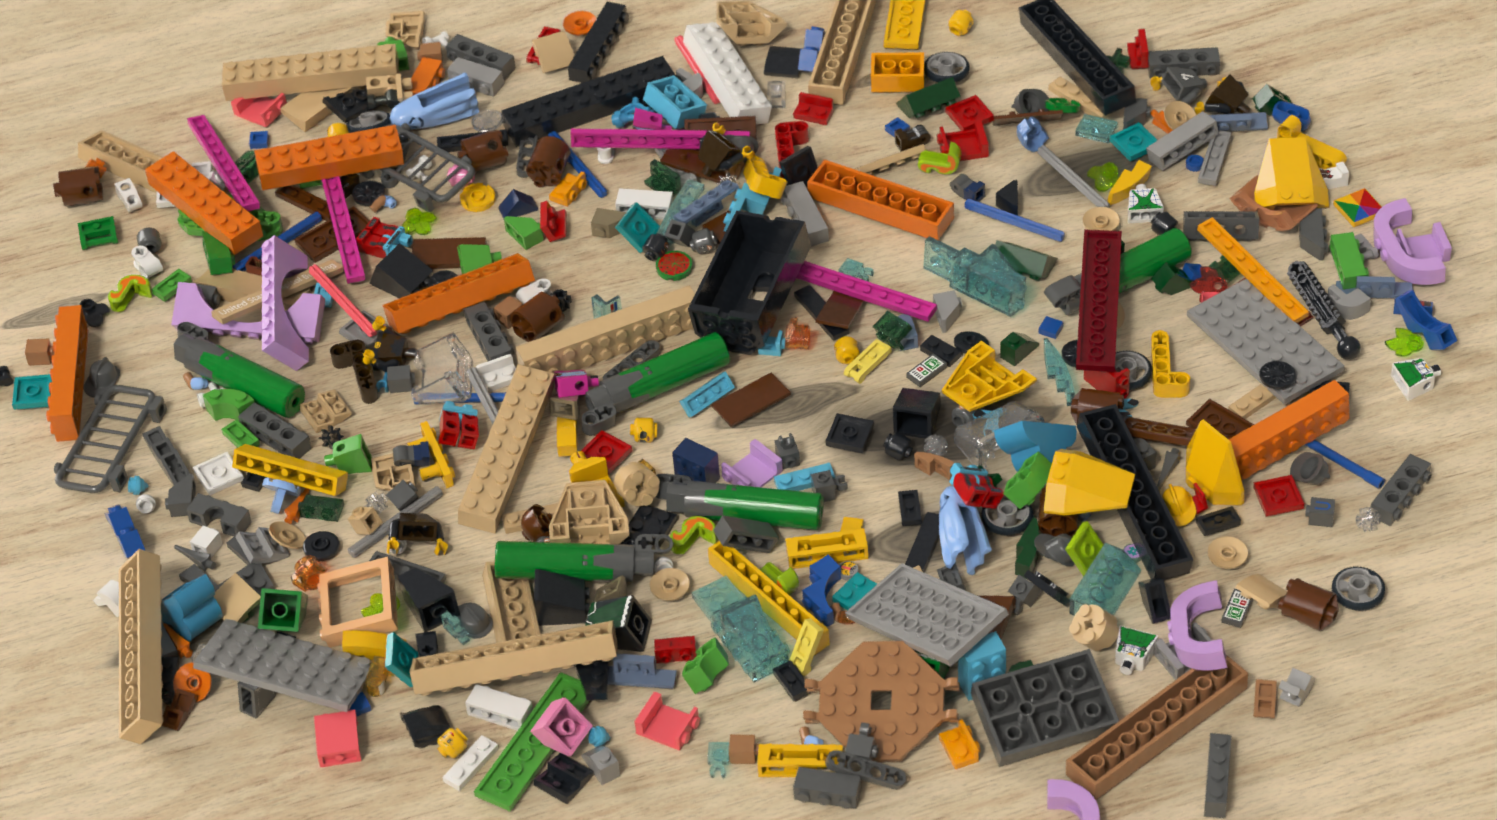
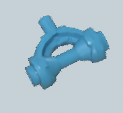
(626, 114)

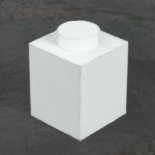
(206, 541)

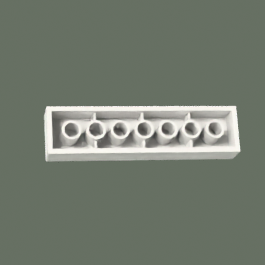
(726, 72)

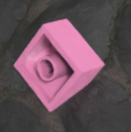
(561, 727)

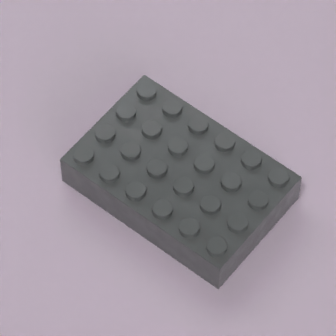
(1044, 707)

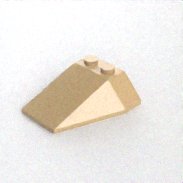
(748, 22)
(588, 515)

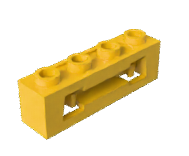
(827, 544)
(791, 757)

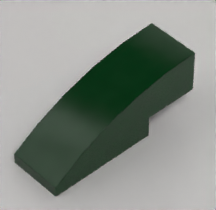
(1026, 551)

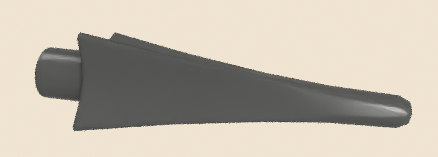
(1170, 462)
(201, 559)

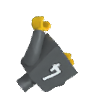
(1181, 83)

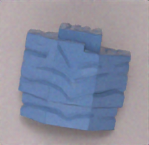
(1031, 134)

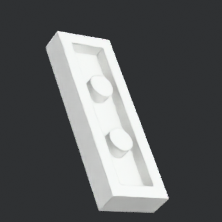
(470, 763)

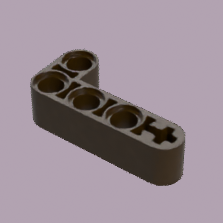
(351, 354)

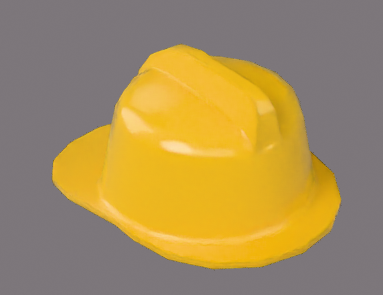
(1179, 504)

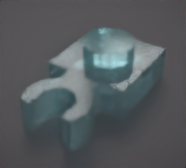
(856, 269)
(453, 627)
(717, 757)

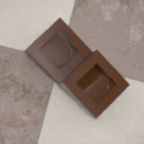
(180, 708)

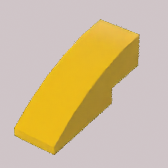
(1128, 181)
(566, 437)
(365, 643)

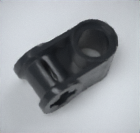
(427, 643)

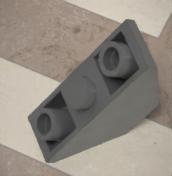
(1313, 235)

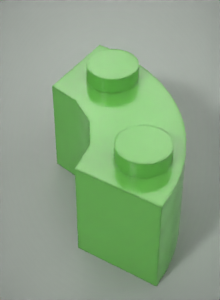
(226, 403)
(1028, 480)
(703, 669)

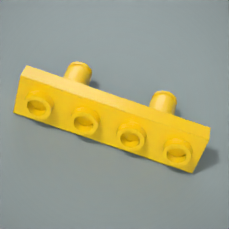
(441, 461)

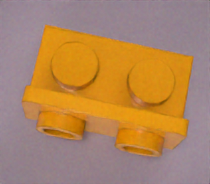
(568, 189)
(960, 745)

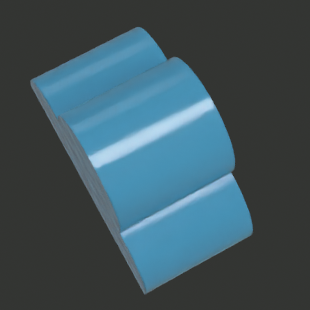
(1029, 437)
(191, 608)

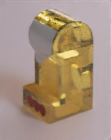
(377, 676)

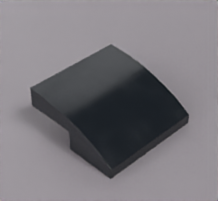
(782, 62)
(563, 778)

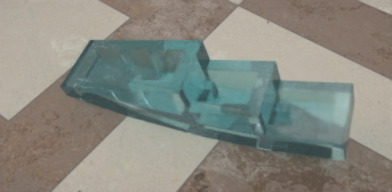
(685, 197)
(1058, 370)

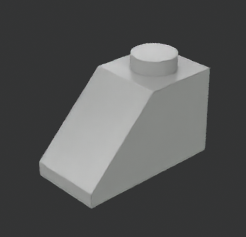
(947, 308)
(602, 763)

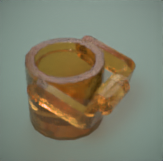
(797, 335)
(308, 571)

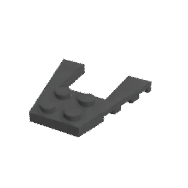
(252, 574)

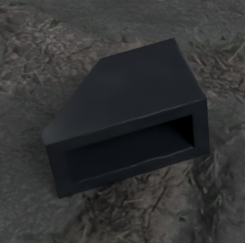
(1155, 599)

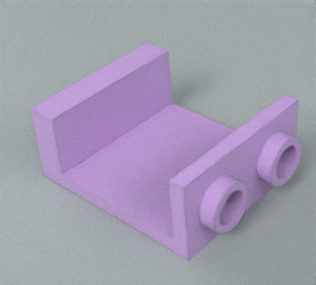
(1426, 245)
(755, 468)

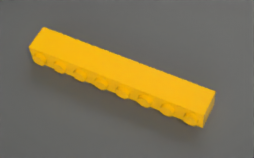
(772, 598)

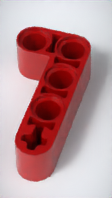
(787, 135)

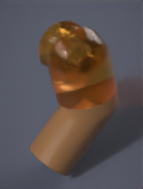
(839, 614)

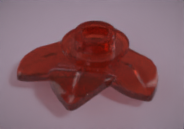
(1208, 281)

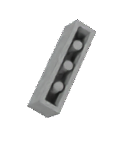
(1182, 140)
(802, 208)

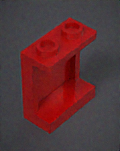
(971, 142)
(1109, 381)

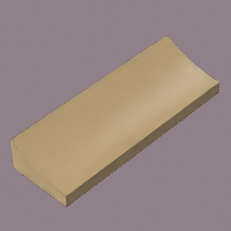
(308, 109)
(119, 157)
(241, 284)
(509, 606)

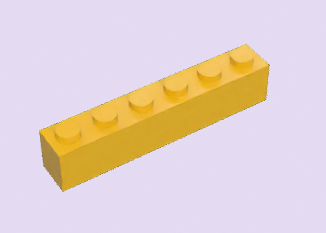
(290, 469)

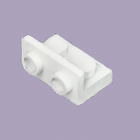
(497, 372)

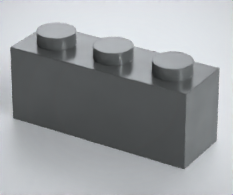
(746, 534)
(827, 788)

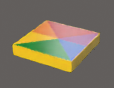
(1357, 207)

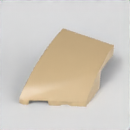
(406, 27)
(388, 475)

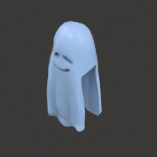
(437, 105)
(961, 531)

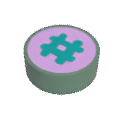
(1132, 552)

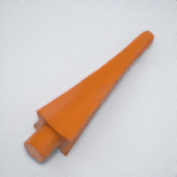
(1159, 121)
(292, 510)
(180, 643)

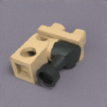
(391, 87)

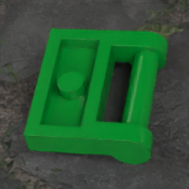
(97, 228)

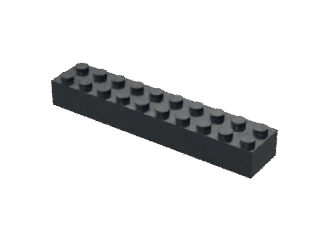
(1077, 55)
(582, 101)
(1146, 514)

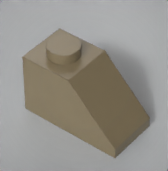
(605, 221)

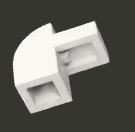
(109, 596)

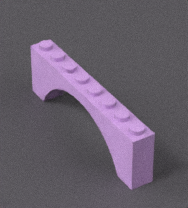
(192, 307)
(278, 335)

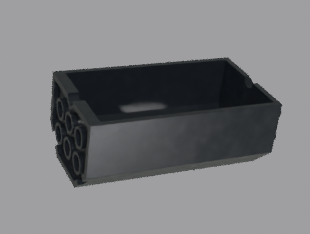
(748, 251)

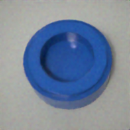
(1194, 163)

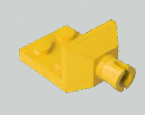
(591, 469)

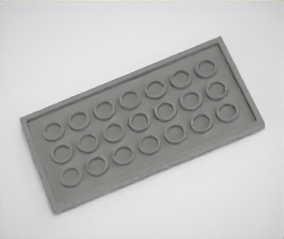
(1259, 333)
(927, 614)
(284, 665)

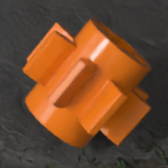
(98, 162)

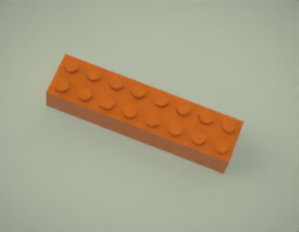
(329, 157)
(881, 200)
(204, 202)
(458, 293)
(67, 373)
(1290, 428)

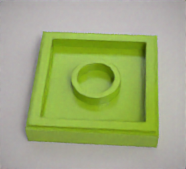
(1084, 547)

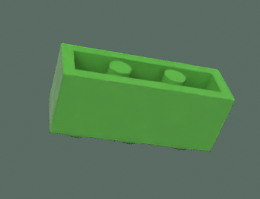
(1347, 259)

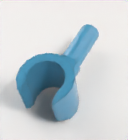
(383, 383)

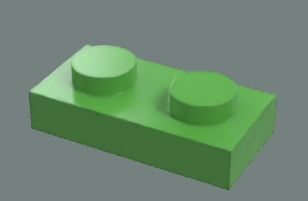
(168, 287)
(239, 434)

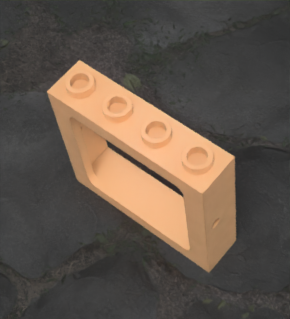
(382, 622)

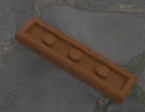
(303, 200)

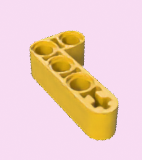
(1324, 154)
(761, 181)
(1166, 383)

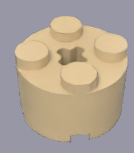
(637, 484)
(1094, 627)

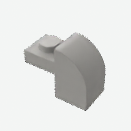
(693, 82)
(1350, 305)
(1296, 687)

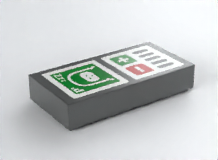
(926, 370)
(1236, 609)

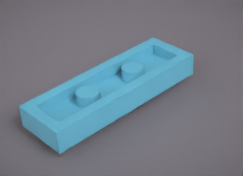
(707, 394)
(800, 479)

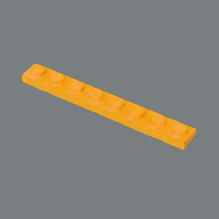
(1252, 270)

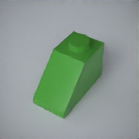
(524, 231)

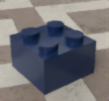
(696, 462)

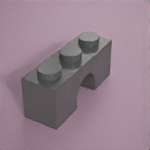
(206, 509)

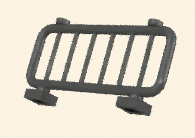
(423, 195)
(116, 473)

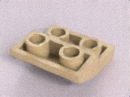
(553, 51)
(325, 411)
(1261, 590)
(236, 599)

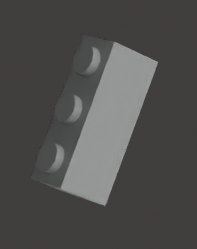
(481, 77)

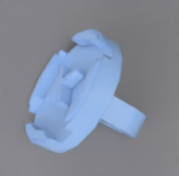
(281, 488)

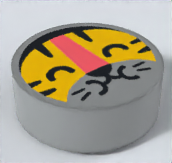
(848, 569)

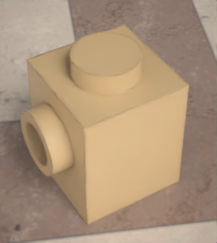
(364, 520)

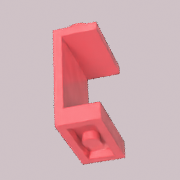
(259, 110)
(666, 723)
(337, 738)

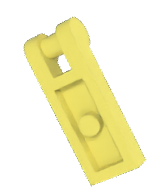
(867, 360)
(806, 646)

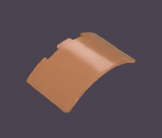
(1281, 218)

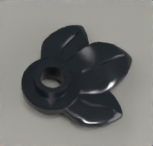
(93, 312)

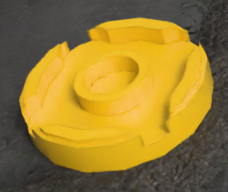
(477, 197)

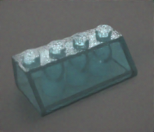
(1106, 581)

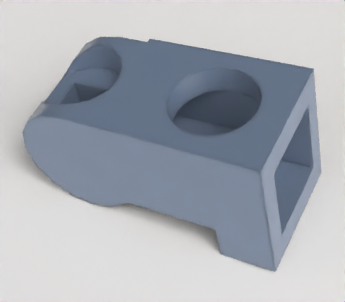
(910, 341)

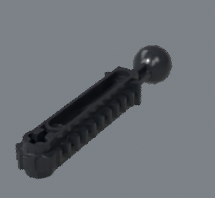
(1323, 308)

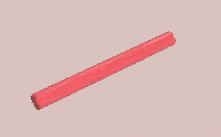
(679, 42)
(342, 300)

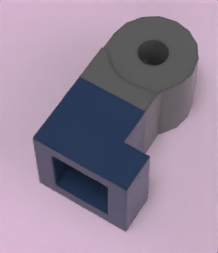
(967, 188)
(415, 455)

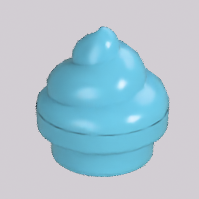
(136, 485)
(598, 736)

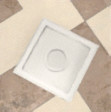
(218, 473)

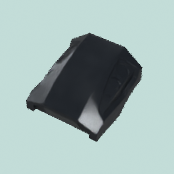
(425, 725)

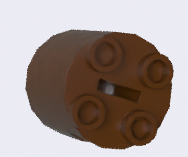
(478, 150)
(548, 161)
(79, 186)
(537, 317)
(1093, 399)
(1055, 524)
(1309, 604)

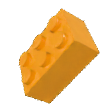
(897, 72)

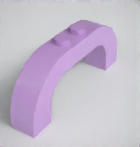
(1407, 268)
(1184, 609)
(1071, 797)

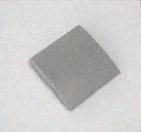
(261, 547)

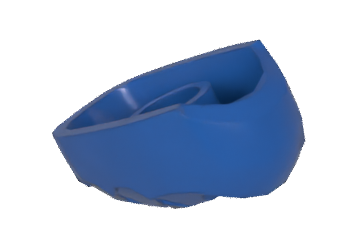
(1284, 109)

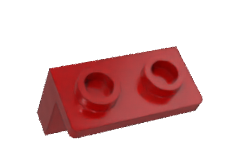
(1138, 51)
(814, 108)
(552, 222)
(675, 649)

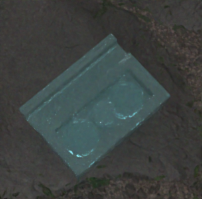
(1096, 128)

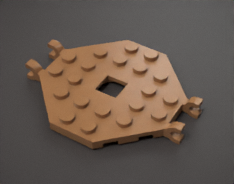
(882, 667)

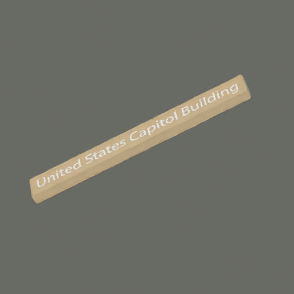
(289, 286)

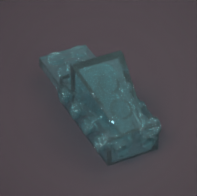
(982, 277)
(742, 628)

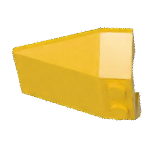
(1290, 175)
(983, 380)
(1213, 466)
(1085, 484)

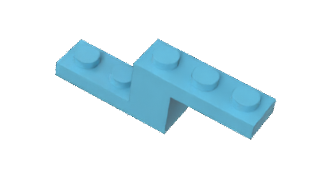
(748, 201)

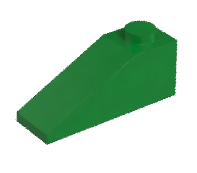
(217, 255)

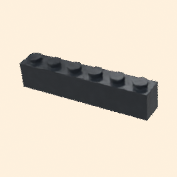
(597, 42)

